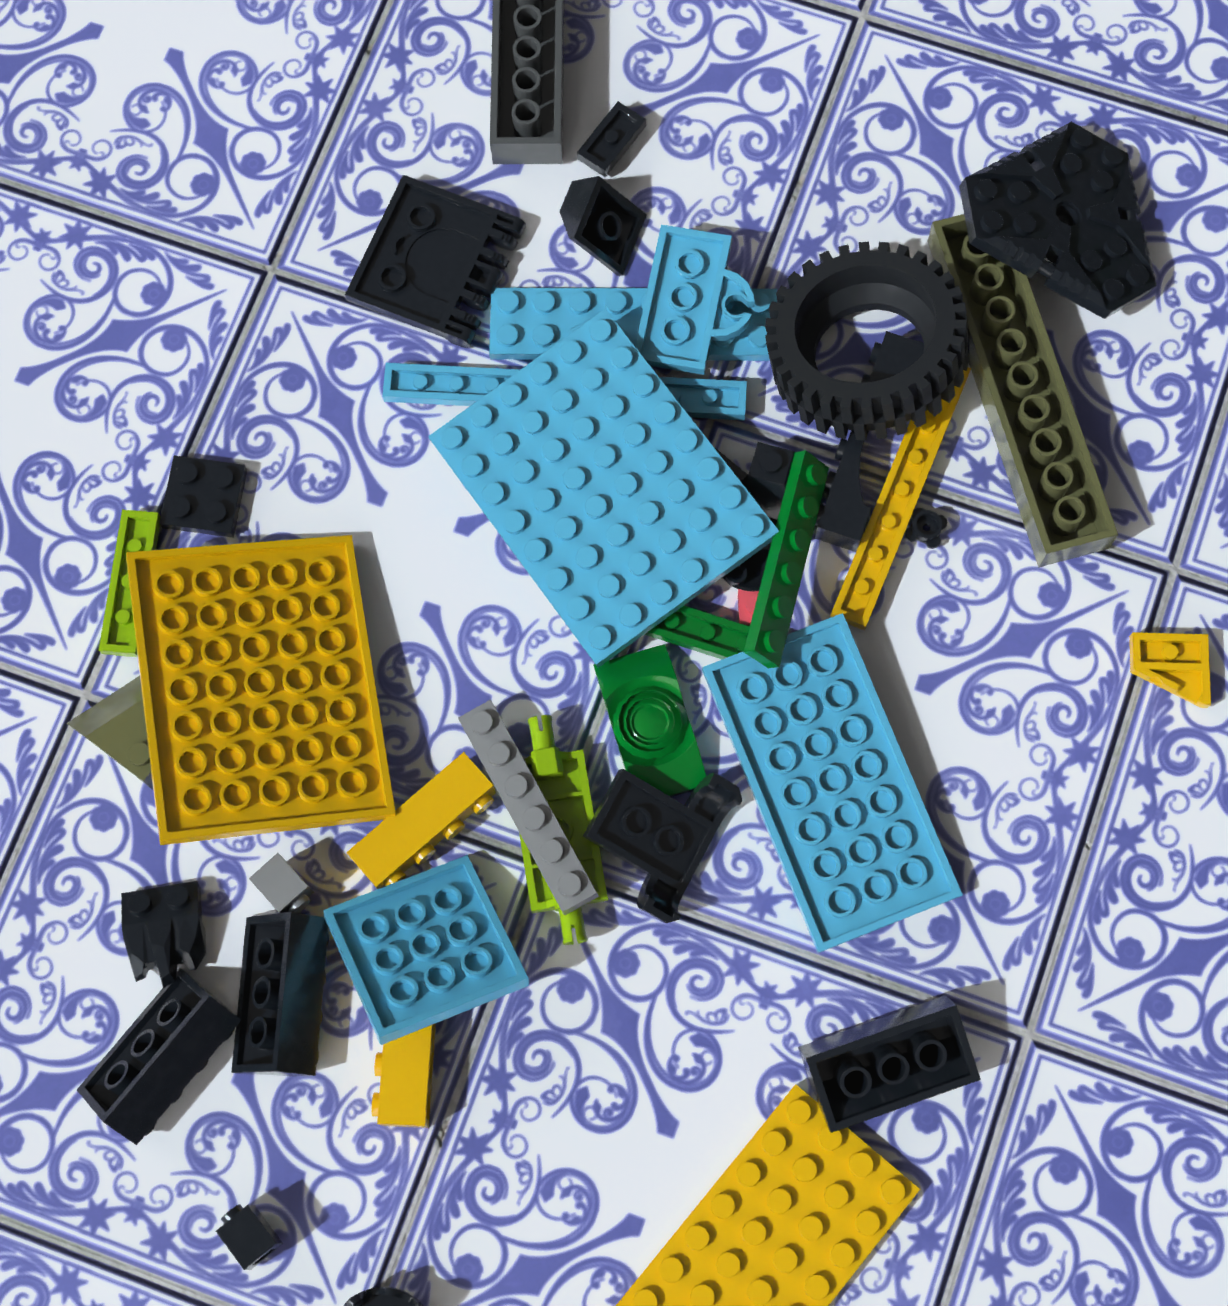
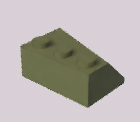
(119, 729)

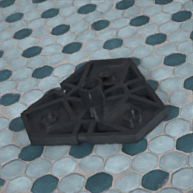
(1069, 204)

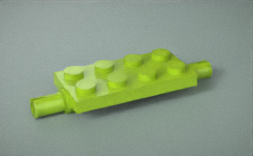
(566, 788)

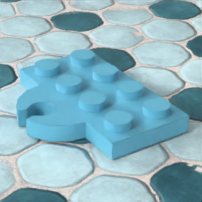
(690, 299)

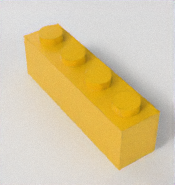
(423, 822)
(405, 1080)

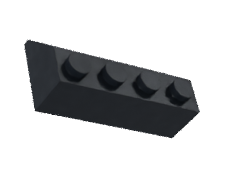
(281, 995)
(158, 1057)
(889, 1063)

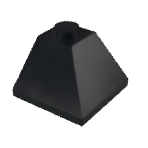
(602, 221)
(769, 477)

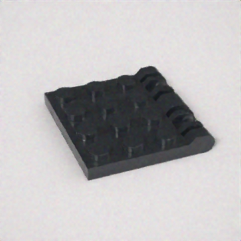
(430, 255)

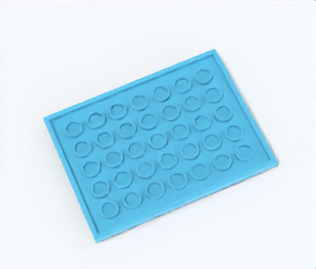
(603, 487)

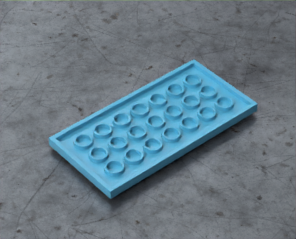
(832, 785)

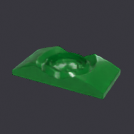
(651, 720)

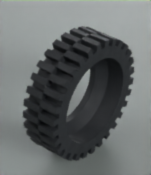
(857, 284)

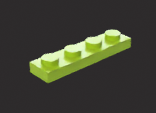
(136, 533)

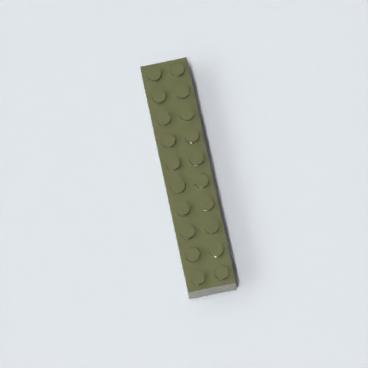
(1026, 402)

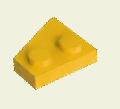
(1173, 663)

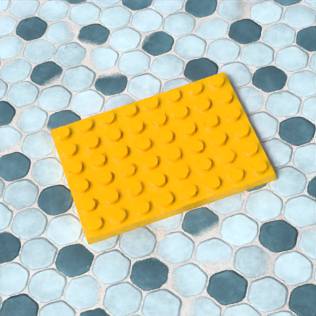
(257, 688)

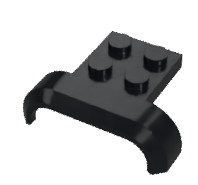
(661, 834)

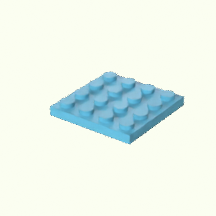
(425, 949)

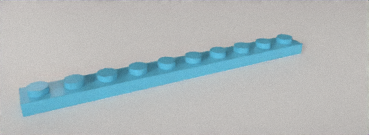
(468, 384)

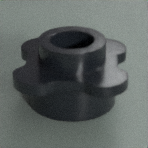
(930, 518)

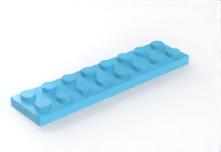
(535, 319)

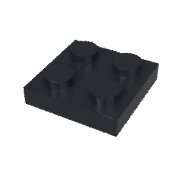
(203, 496)

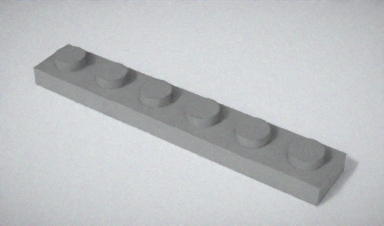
(528, 807)

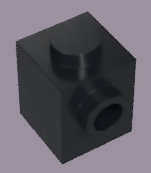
(248, 1235)

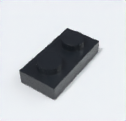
(611, 139)

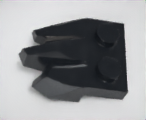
(163, 930)

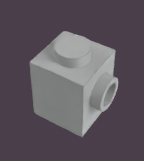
(282, 885)

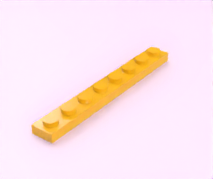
(892, 515)

